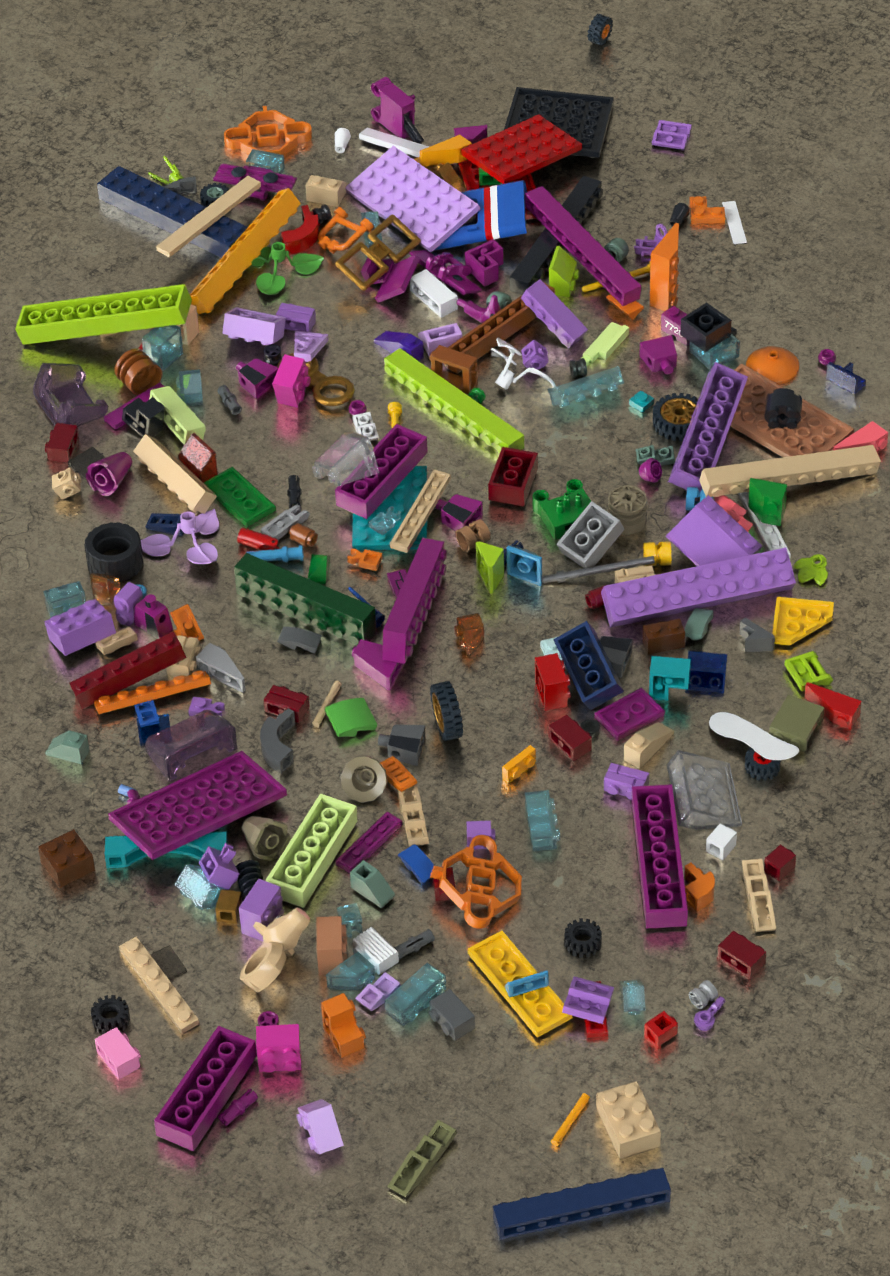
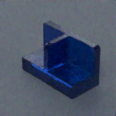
(845, 377)

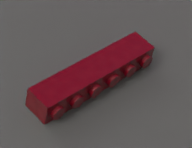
(128, 670)

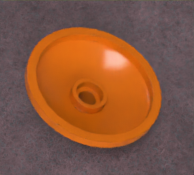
(774, 363)

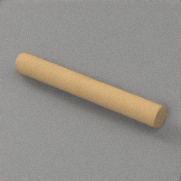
(328, 701)

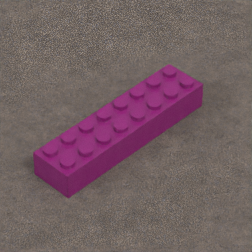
(414, 600)
(659, 856)

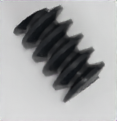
(248, 875)

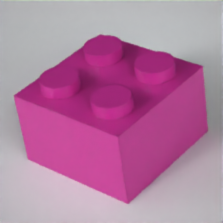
(291, 381)
(278, 1048)

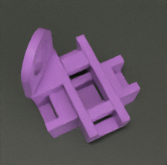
(641, 245)

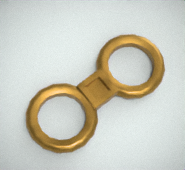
(319, 381)

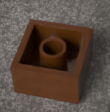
(66, 858)

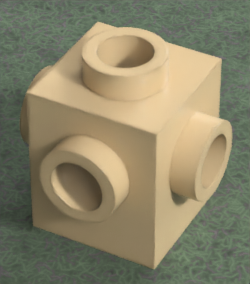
(66, 483)

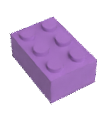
(80, 627)

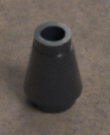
(679, 214)

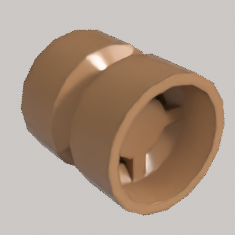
(469, 535)

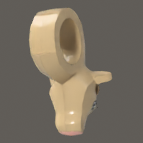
(270, 957)

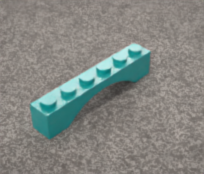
(123, 852)

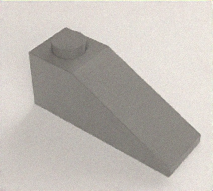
(220, 667)

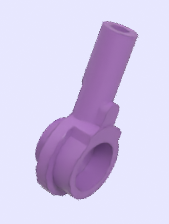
(705, 1019)

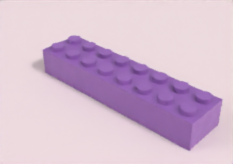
(708, 425)

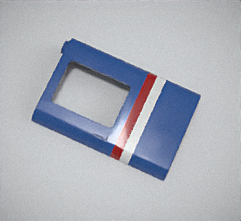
(499, 215)

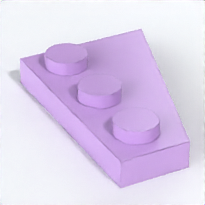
(308, 344)

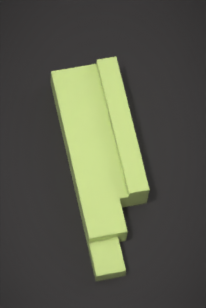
(606, 343)

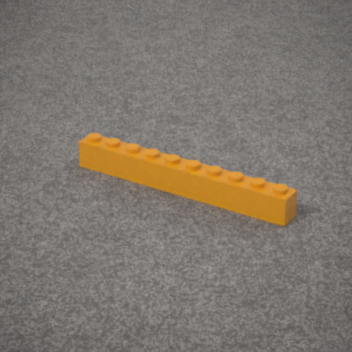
(244, 250)

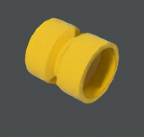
(660, 552)

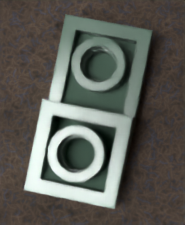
(664, 456)
(698, 623)

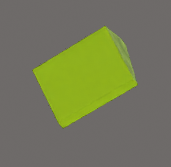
(490, 564)

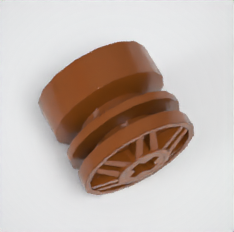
(137, 371)

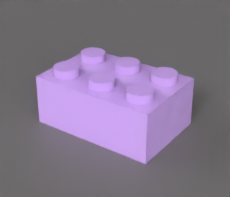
(253, 326)

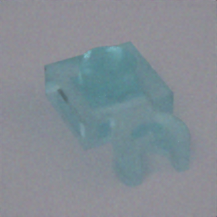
(384, 522)
(351, 917)

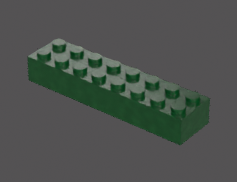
(304, 599)

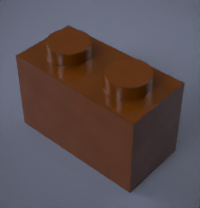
(663, 636)

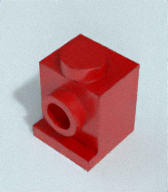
(660, 1029)

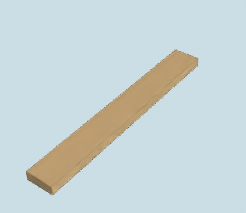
(208, 216)

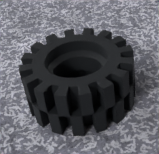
(583, 947)
(110, 1005)

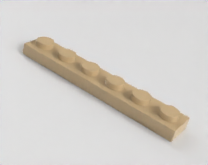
(420, 511)
(159, 985)

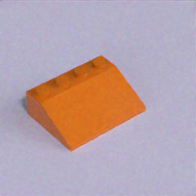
(665, 271)

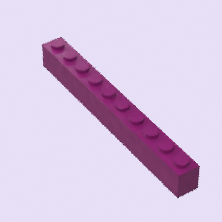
(583, 246)

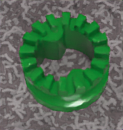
(477, 392)

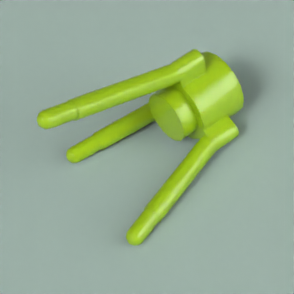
(174, 176)

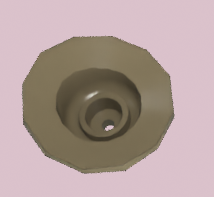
(360, 784)

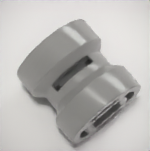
(705, 993)

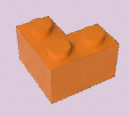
(341, 1025)

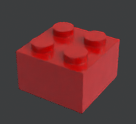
(552, 682)

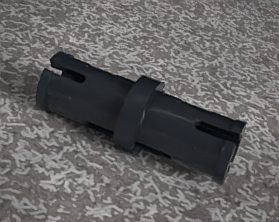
(294, 490)

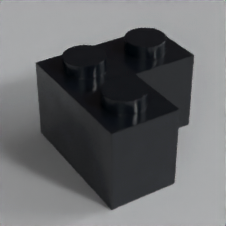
(144, 416)

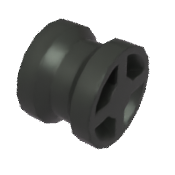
(578, 367)

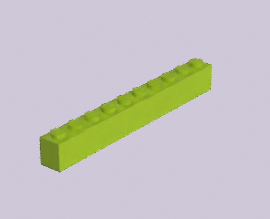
(452, 401)

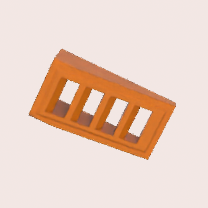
(396, 773)

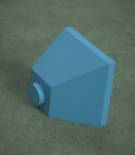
(524, 565)

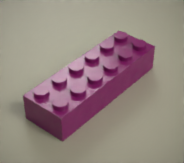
(395, 457)
(205, 1088)

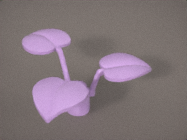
(205, 524)

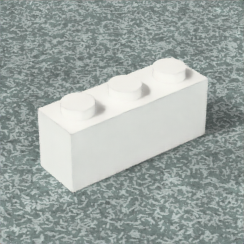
(433, 293)

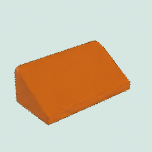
(630, 310)

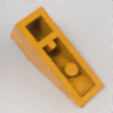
(444, 152)

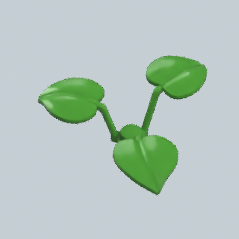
(273, 284)

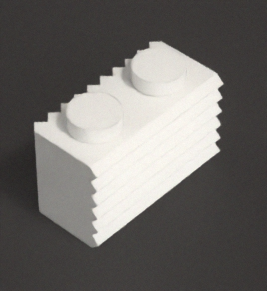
(375, 950)

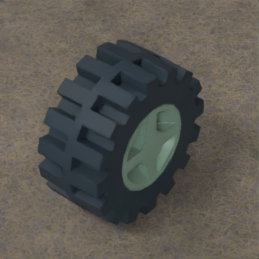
(211, 193)

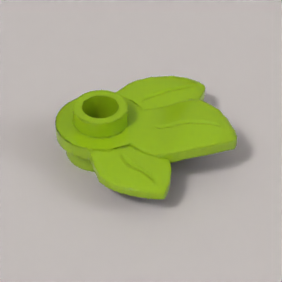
(809, 570)

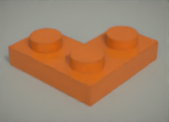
(705, 215)

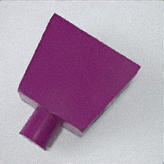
(659, 354)

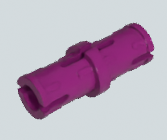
(238, 1107)

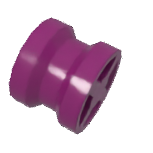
(268, 1018)

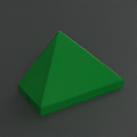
(319, 568)

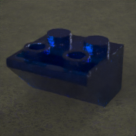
(707, 671)

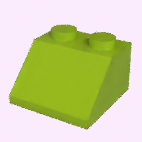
(563, 273)

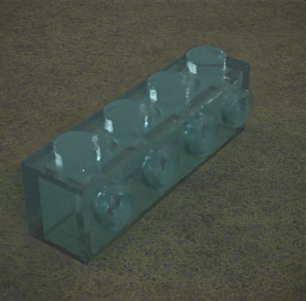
(585, 386)

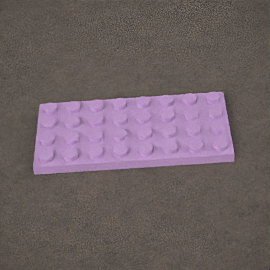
(414, 195)

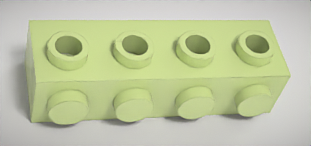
(178, 415)

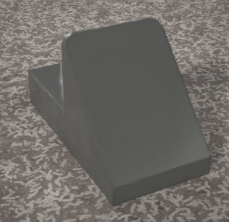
(756, 637)

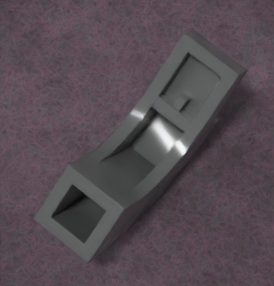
(274, 752)

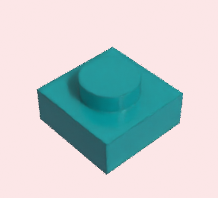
(641, 401)

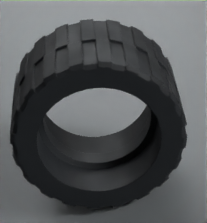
(114, 537)

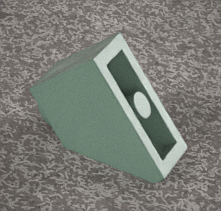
(69, 747)

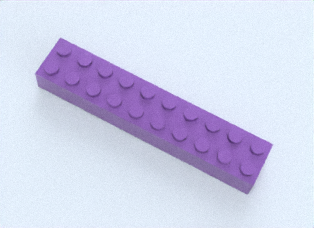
(698, 587)

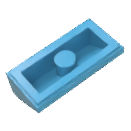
(527, 984)

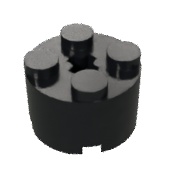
(783, 409)

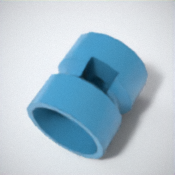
(693, 492)

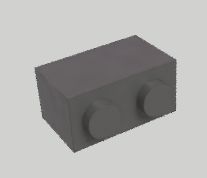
(452, 1015)

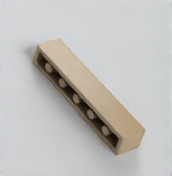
(174, 474)

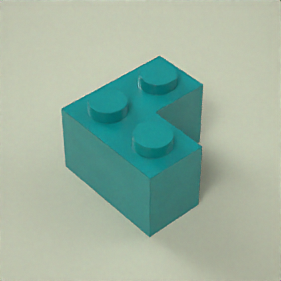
(667, 674)

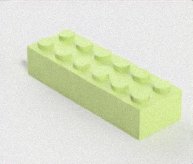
(313, 849)

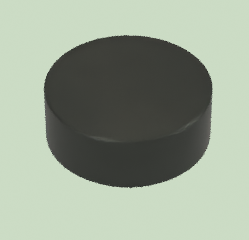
(591, 726)

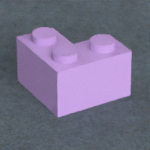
(321, 1124)

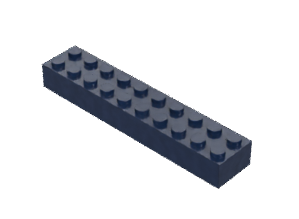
(165, 209)

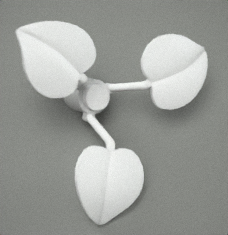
(506, 376)

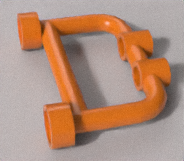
(340, 217)

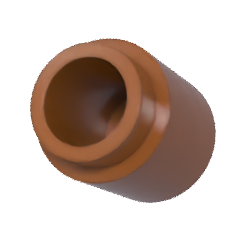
(303, 535)

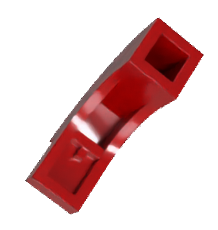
(304, 236)

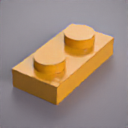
(519, 764)

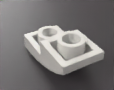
(365, 426)

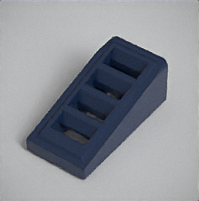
(168, 527)

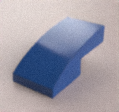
(146, 713)
(417, 862)

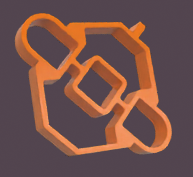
(289, 124)
(478, 893)

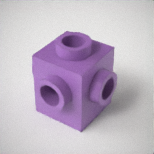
(534, 355)

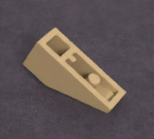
(646, 744)

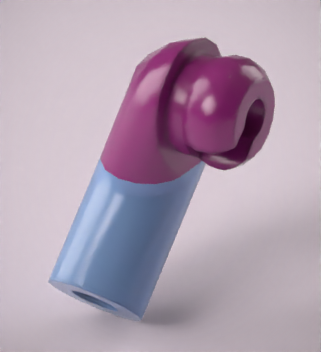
(129, 792)

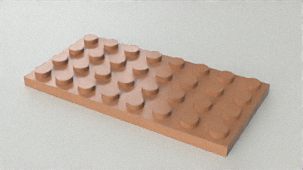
(813, 433)

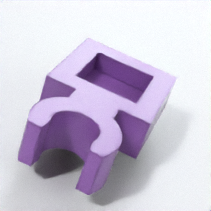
(199, 704)

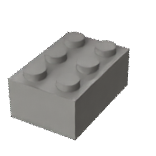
(590, 536)

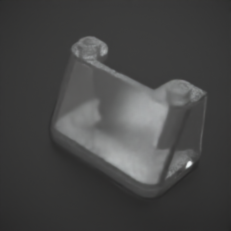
(347, 460)

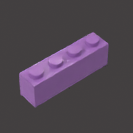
(554, 313)

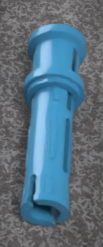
(285, 554)

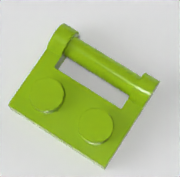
(802, 672)

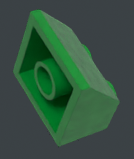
(767, 500)

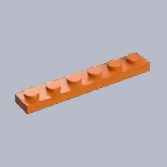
(147, 693)

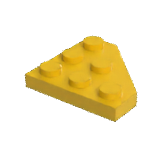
(799, 618)

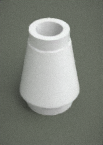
(342, 138)

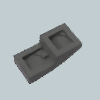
(183, 186)
(299, 637)

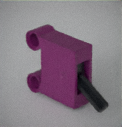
(395, 110)

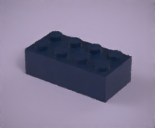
(588, 665)

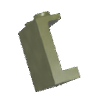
(796, 721)

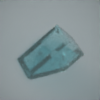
(351, 974)
(632, 996)

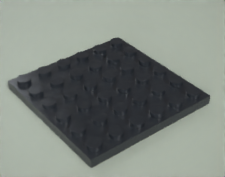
(579, 115)

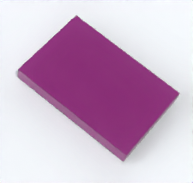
(397, 279)
(629, 714)

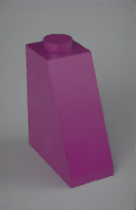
(369, 659)

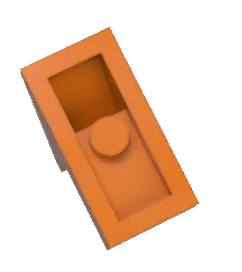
(186, 623)

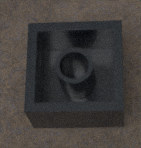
(705, 327)

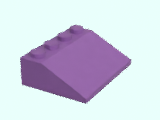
(711, 535)

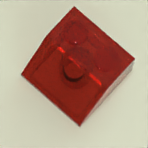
(199, 458)

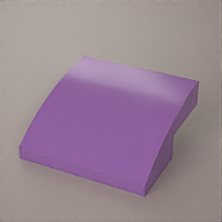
(671, 134)
(588, 1000)

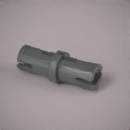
(225, 393)
(415, 943)

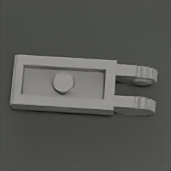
(281, 524)

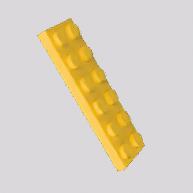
(505, 963)

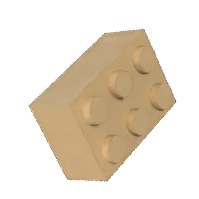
(628, 1120)

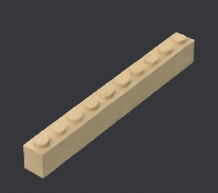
(791, 470)

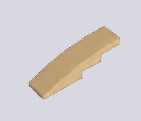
(413, 816)
(758, 895)

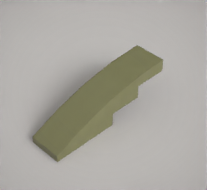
(422, 1159)

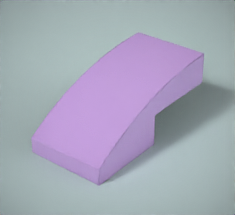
(376, 994)

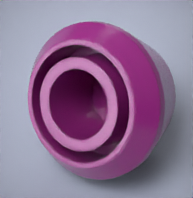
(650, 470)

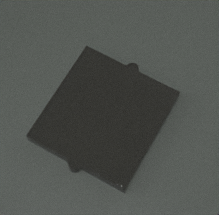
(84, 459)
(169, 962)

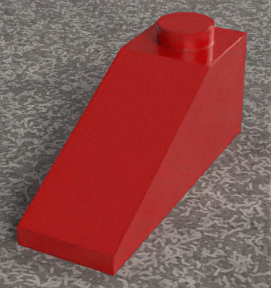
(837, 707)

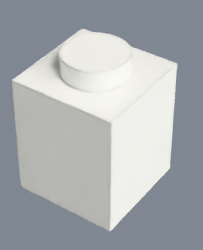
(721, 841)

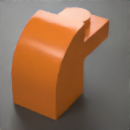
(700, 887)

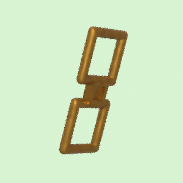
(377, 252)

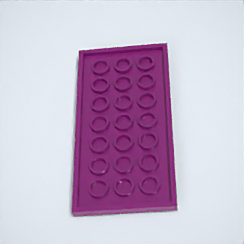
(197, 804)

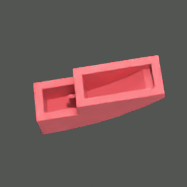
(734, 510)

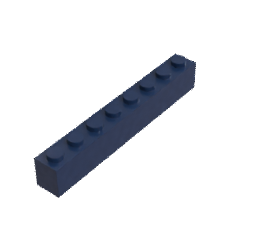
(581, 1203)

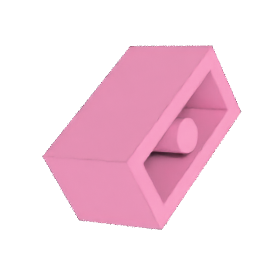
(118, 1053)

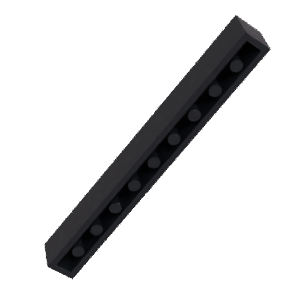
(541, 253)

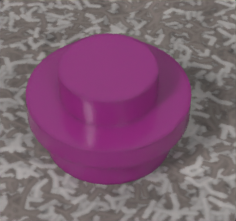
(826, 356)
(357, 407)

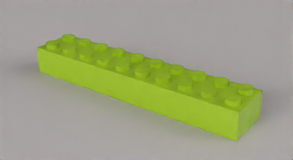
(103, 314)

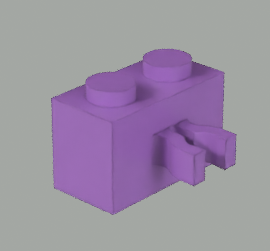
(219, 866)

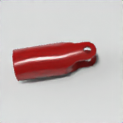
(256, 540)

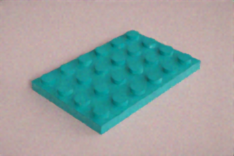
(402, 500)

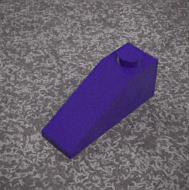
(407, 342)

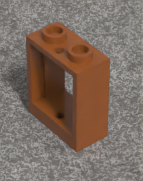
(457, 359)

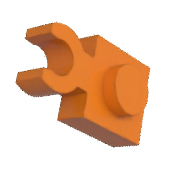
(366, 560)

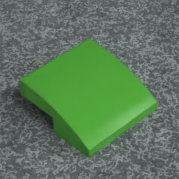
(350, 717)

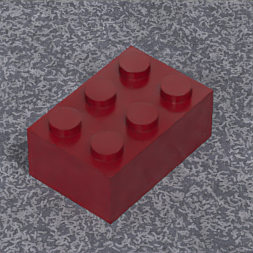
(513, 476)

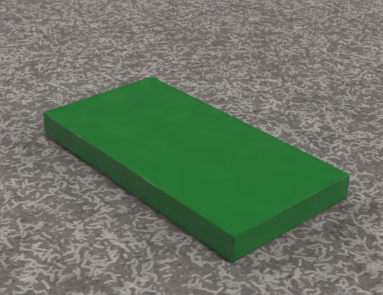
(240, 497)

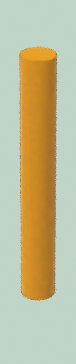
(570, 1119)

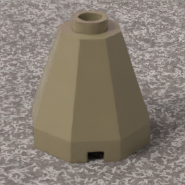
(266, 837)

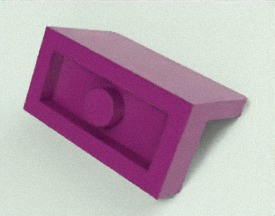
(370, 268)

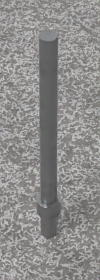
(561, 576)

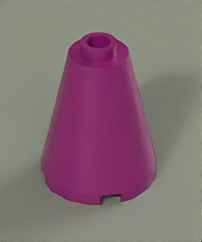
(108, 473)

